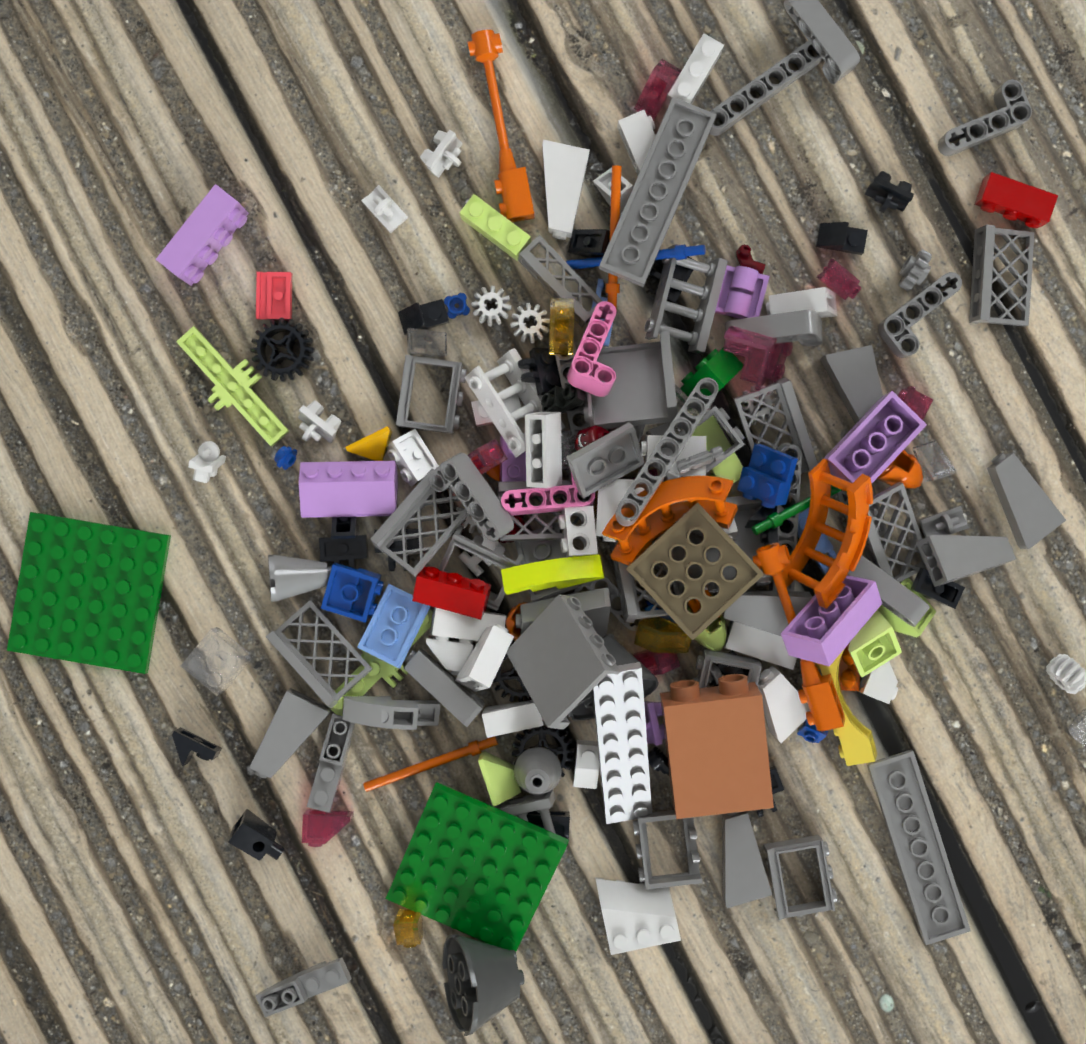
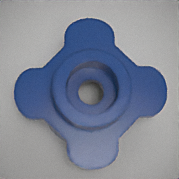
(459, 299)
(285, 457)

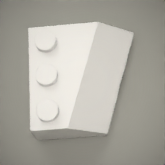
(636, 915)

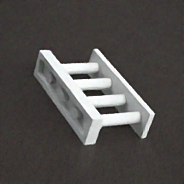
(493, 404)

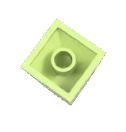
(902, 627)
(873, 645)
(498, 778)

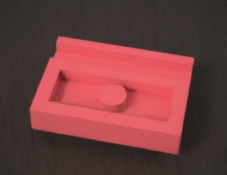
(274, 295)

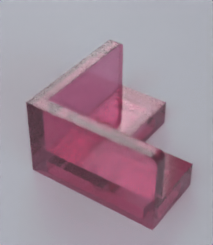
(756, 349)

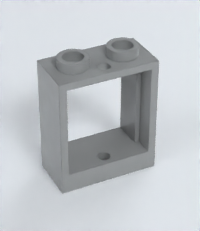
(734, 433)

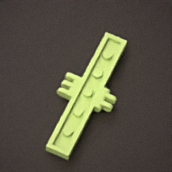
(233, 386)
(379, 669)

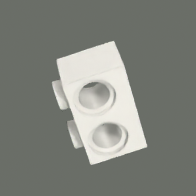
(585, 532)

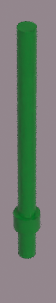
(776, 519)

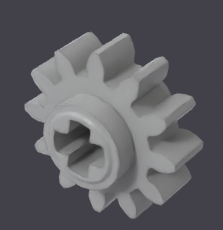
(915, 270)

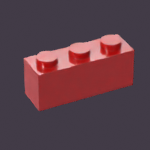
(1015, 200)
(451, 592)

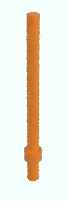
(612, 286)
(473, 748)

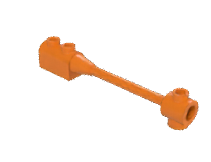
(512, 181)
(817, 690)

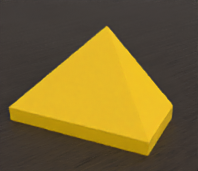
(373, 445)

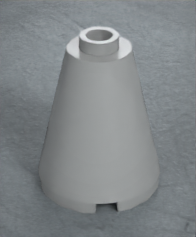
(295, 576)
(537, 771)

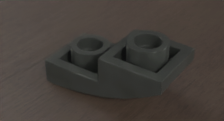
(562, 399)

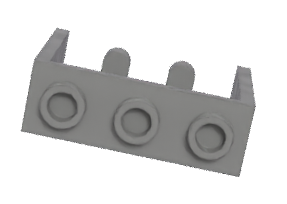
(455, 396)
(475, 547)
(708, 657)
(642, 852)
(774, 868)

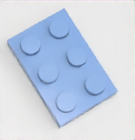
(393, 626)

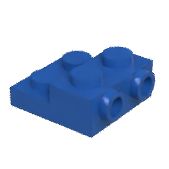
(767, 476)
(352, 592)

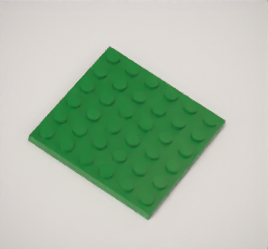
(88, 592)
(476, 868)

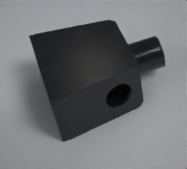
(255, 837)

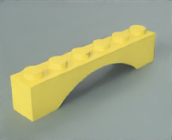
(856, 739)

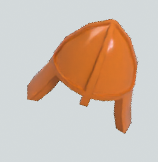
(904, 470)

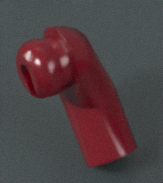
(745, 259)

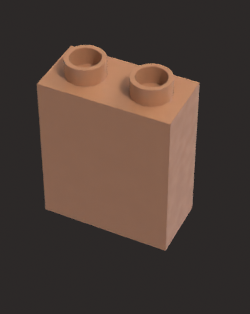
(716, 747)

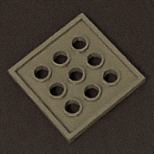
(729, 555)

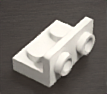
(411, 457)

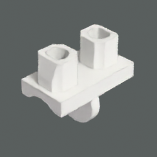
(444, 155)
(384, 209)
(315, 426)
(206, 462)

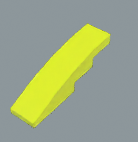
(552, 573)

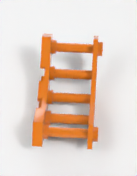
(660, 515)
(853, 540)

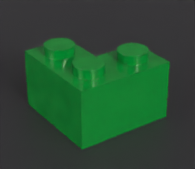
(718, 366)

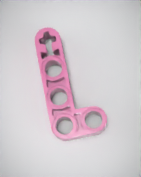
(587, 363)
(547, 495)

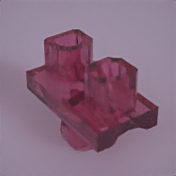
(840, 280)

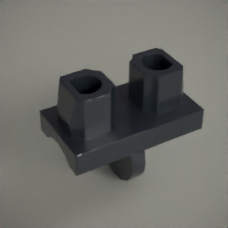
(889, 194)

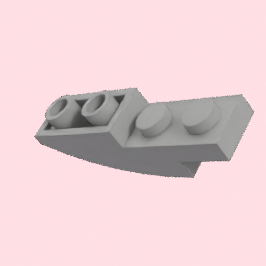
(389, 713)
(331, 764)
(302, 986)

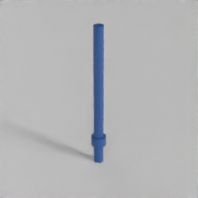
(679, 252)

